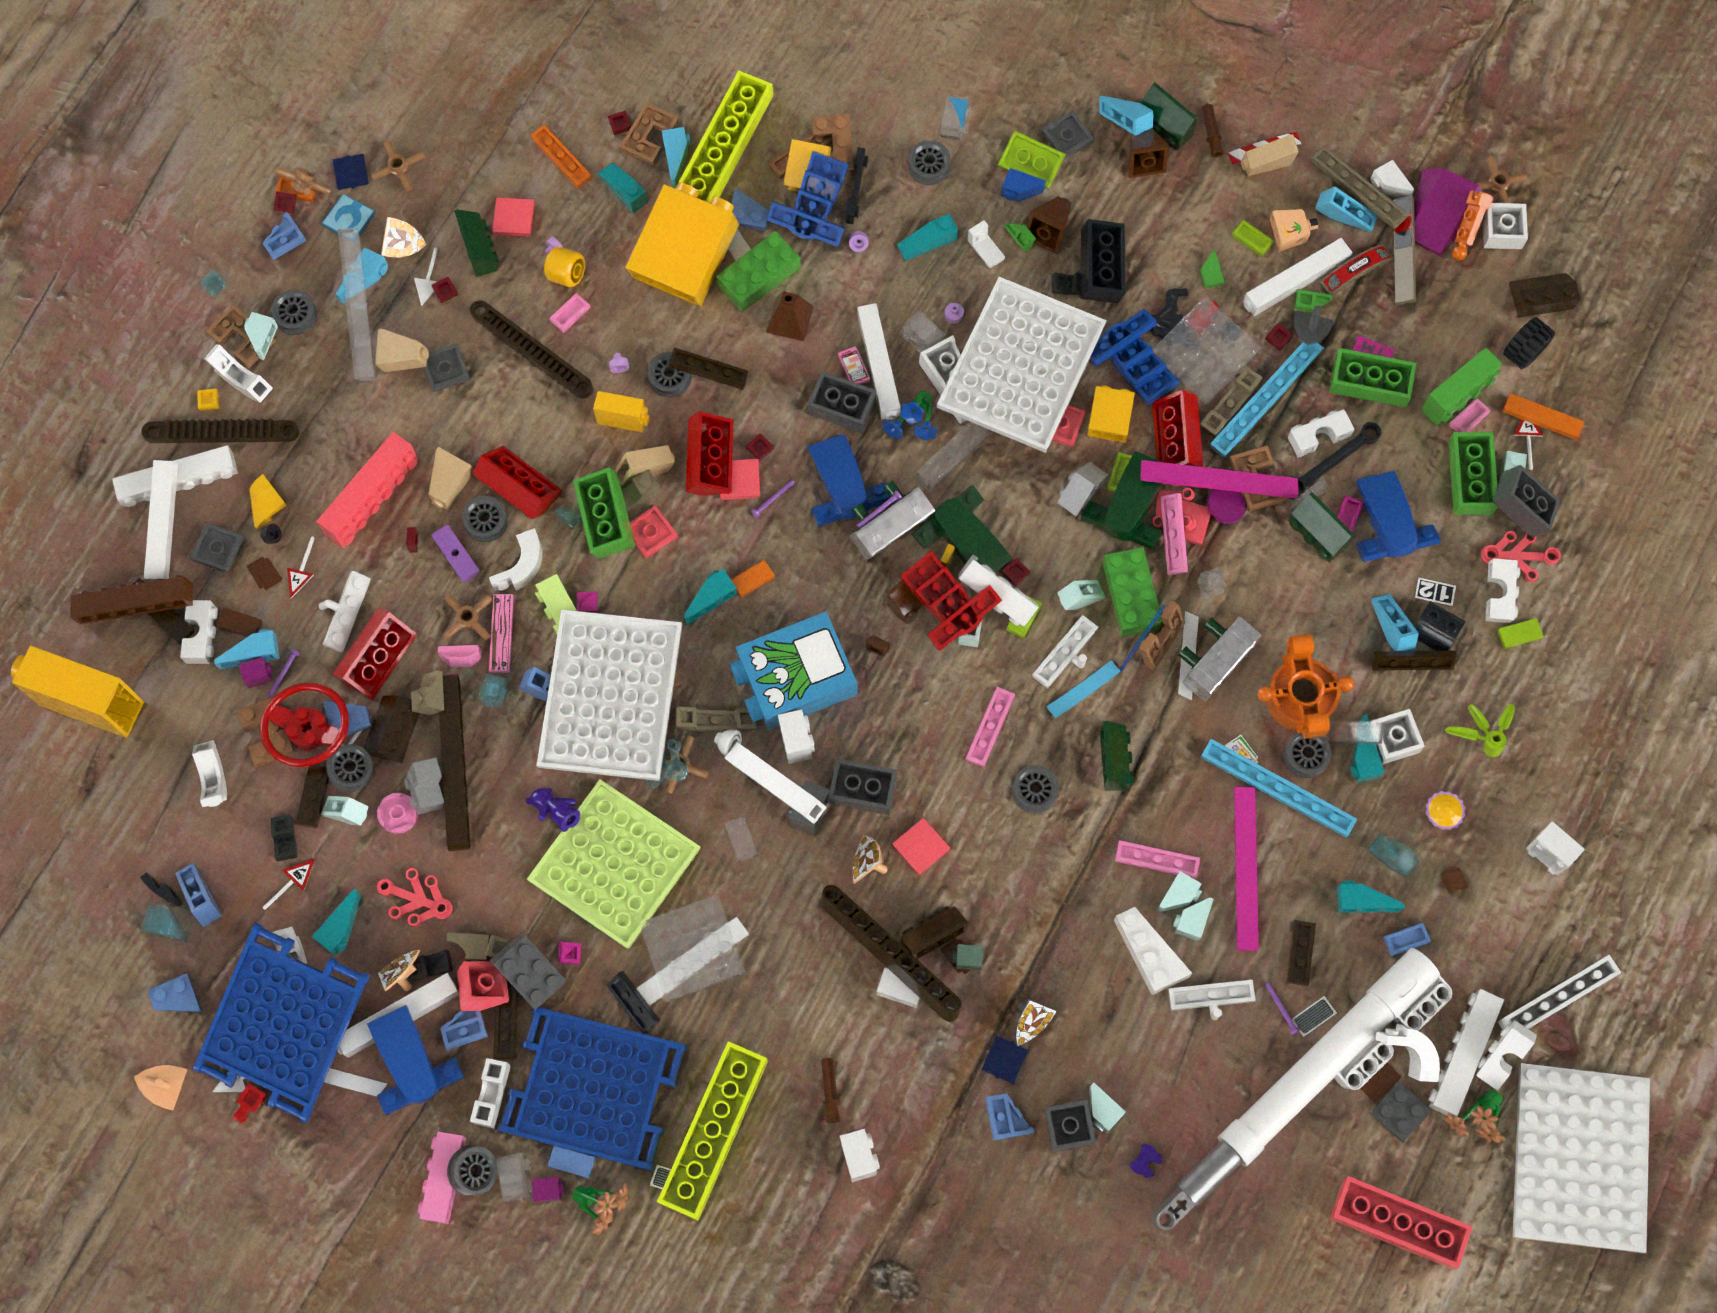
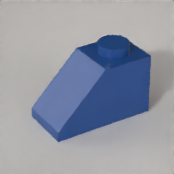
(1021, 186)

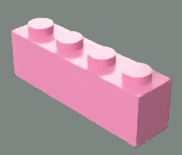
(437, 1189)

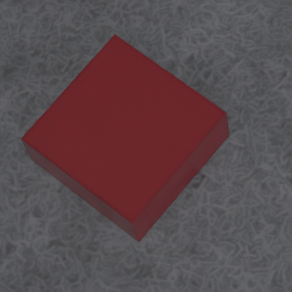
(619, 122)
(285, 202)
(444, 289)
(1279, 336)
(759, 447)
(412, 540)
(1015, 572)

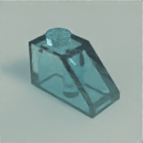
(1394, 855)
(163, 923)

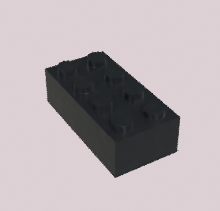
(1102, 261)

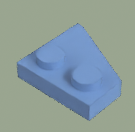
(749, 212)
(283, 238)
(358, 717)
(175, 996)
(463, 1029)
(1005, 1118)

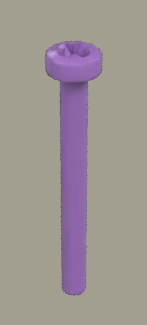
(897, 495)
(755, 512)
(294, 653)
(1294, 1030)

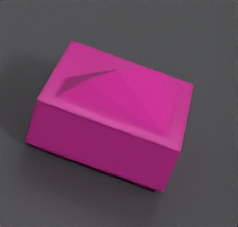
(587, 602)
(569, 953)

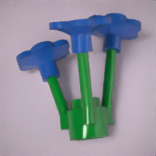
(913, 413)

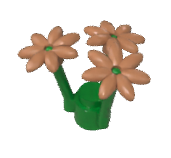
(1490, 1104)
(586, 1197)

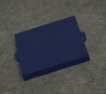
(350, 172)
(1004, 1060)

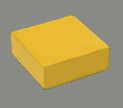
(208, 399)
(948, 555)

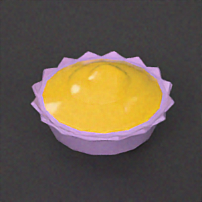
(1445, 810)

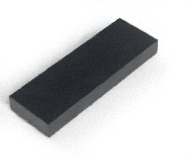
(633, 1002)

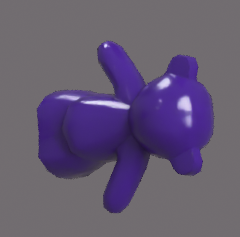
(558, 809)

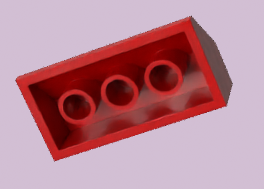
(1178, 429)
(709, 454)
(516, 482)
(375, 654)

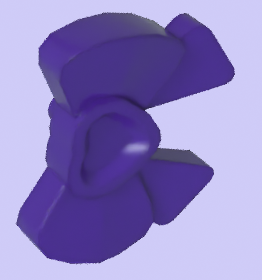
(1140, 1166)

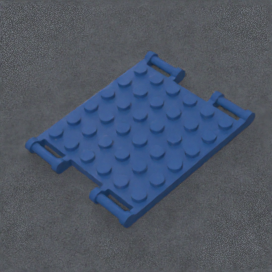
(280, 1023)
(592, 1088)

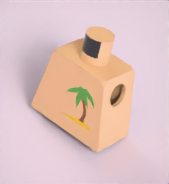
(1291, 227)

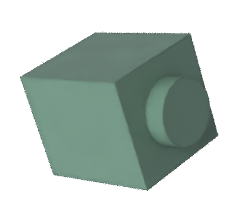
(968, 957)

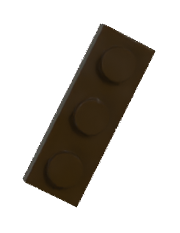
(312, 797)
(1301, 953)

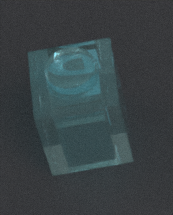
(493, 690)

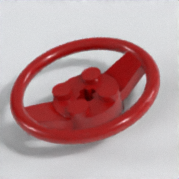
(296, 722)

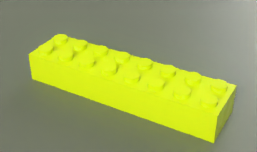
(727, 135)
(712, 1131)

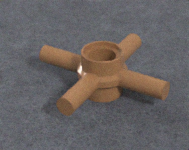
(397, 172)
(1503, 178)
(303, 180)
(463, 611)
(691, 769)

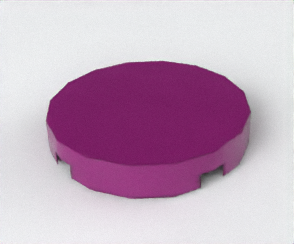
(1226, 506)

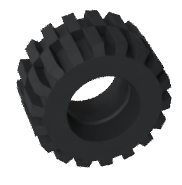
(1529, 343)

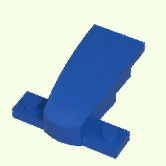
(814, 201)
(1135, 357)
(842, 481)
(1391, 520)
(409, 1062)

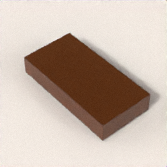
(238, 622)

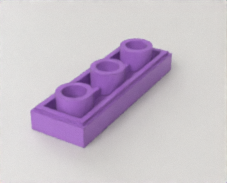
(449, 546)

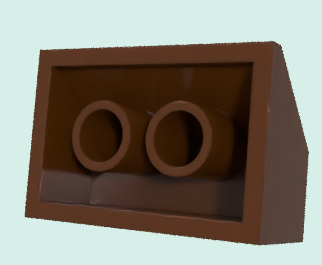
(903, 601)

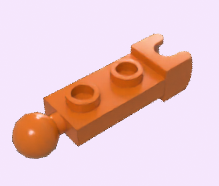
(1471, 221)

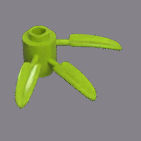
(1494, 740)

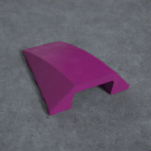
(1440, 208)

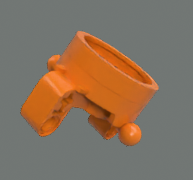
(1288, 711)

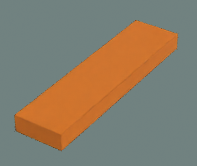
(561, 156)
(1543, 416)

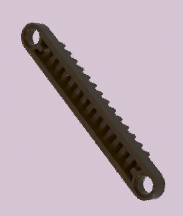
(531, 349)
(220, 431)

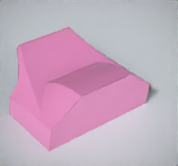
(460, 655)

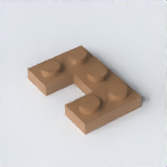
(839, 128)
(636, 141)
(233, 322)
(1251, 462)
(1156, 645)
(251, 717)

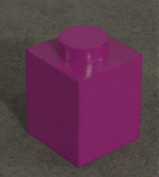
(256, 672)
(547, 1189)

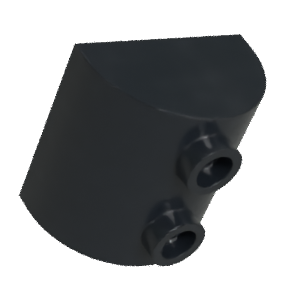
(1438, 627)

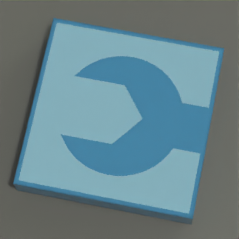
(348, 215)

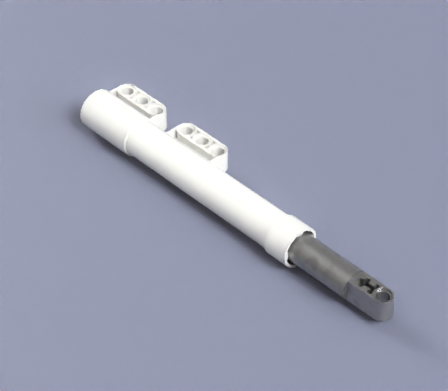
(1336, 1056)

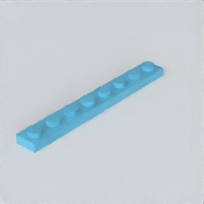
(1265, 398)
(1279, 788)

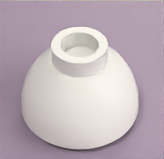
(727, 740)

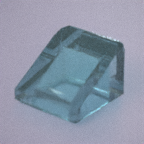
(212, 282)
(567, 516)

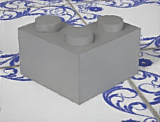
(1081, 488)
(424, 787)

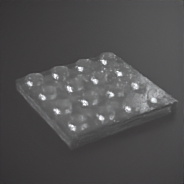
(1206, 350)
(691, 948)

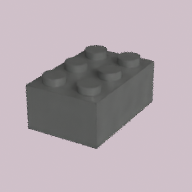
(842, 402)
(1526, 501)
(862, 786)
(528, 970)

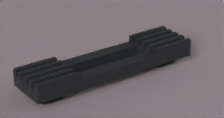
(852, 209)

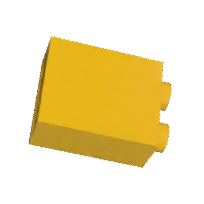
(683, 243)
(77, 691)

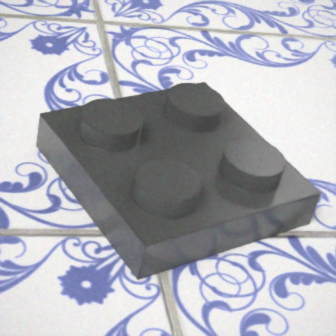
(1067, 134)
(446, 368)
(217, 547)
(1400, 1112)

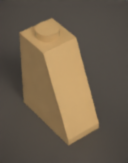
(1270, 156)
(399, 352)
(656, 459)
(448, 478)

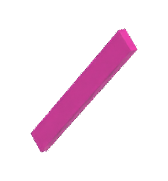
(1219, 479)
(1246, 869)

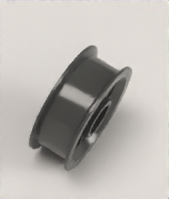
(934, 172)
(287, 303)
(658, 373)
(495, 508)
(1031, 771)
(1302, 771)
(342, 784)
(471, 1157)

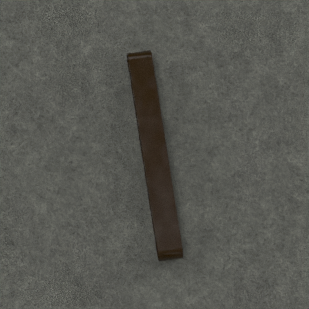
(454, 766)
(893, 962)

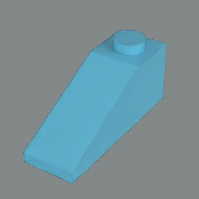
(1127, 114)
(676, 150)
(1345, 209)
(373, 266)
(1395, 625)
(256, 645)

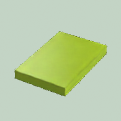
(1031, 158)

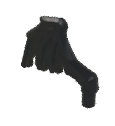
(1166, 319)

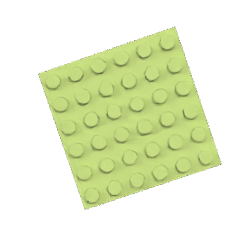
(614, 864)

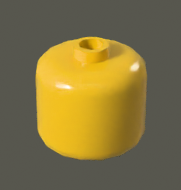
(564, 266)

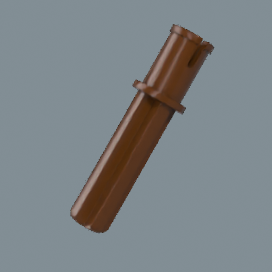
(1212, 130)
(830, 1091)

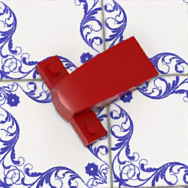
(947, 600)

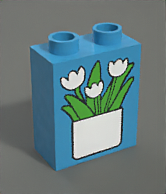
(794, 670)

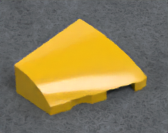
(264, 501)

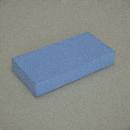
(1407, 938)
(571, 1162)

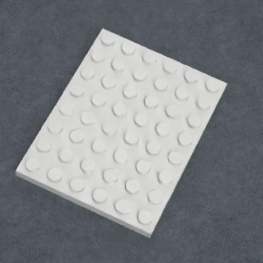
(1021, 364)
(610, 695)
(1582, 1158)

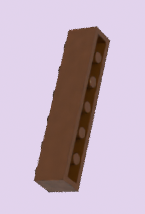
(131, 600)

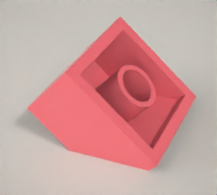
(481, 986)

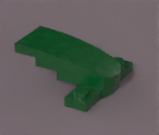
(1128, 507)
(963, 530)

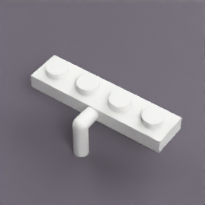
(345, 611)
(1066, 652)
(1211, 996)

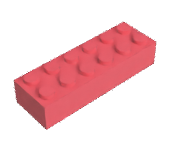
(368, 490)
(1401, 1222)

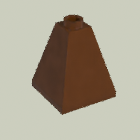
(1147, 154)
(1049, 223)
(790, 316)

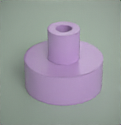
(858, 241)
(552, 243)
(954, 313)
(618, 364)

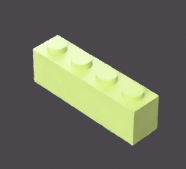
(555, 598)

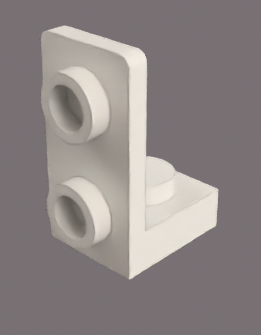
(984, 246)

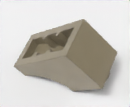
(640, 490)
(430, 696)
(473, 945)

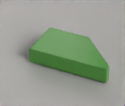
(1021, 235)
(1211, 272)
(1306, 300)

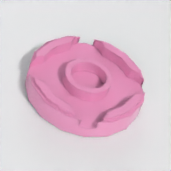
(396, 813)

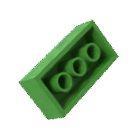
(758, 271)
(1372, 377)
(1461, 387)
(1473, 473)
(604, 513)
(1131, 591)

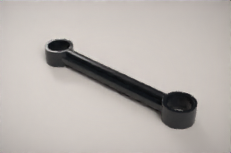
(1338, 456)

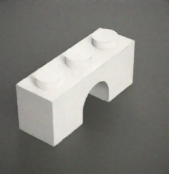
(1335, 425)
(1505, 574)
(200, 648)
(1514, 1040)
(493, 1087)

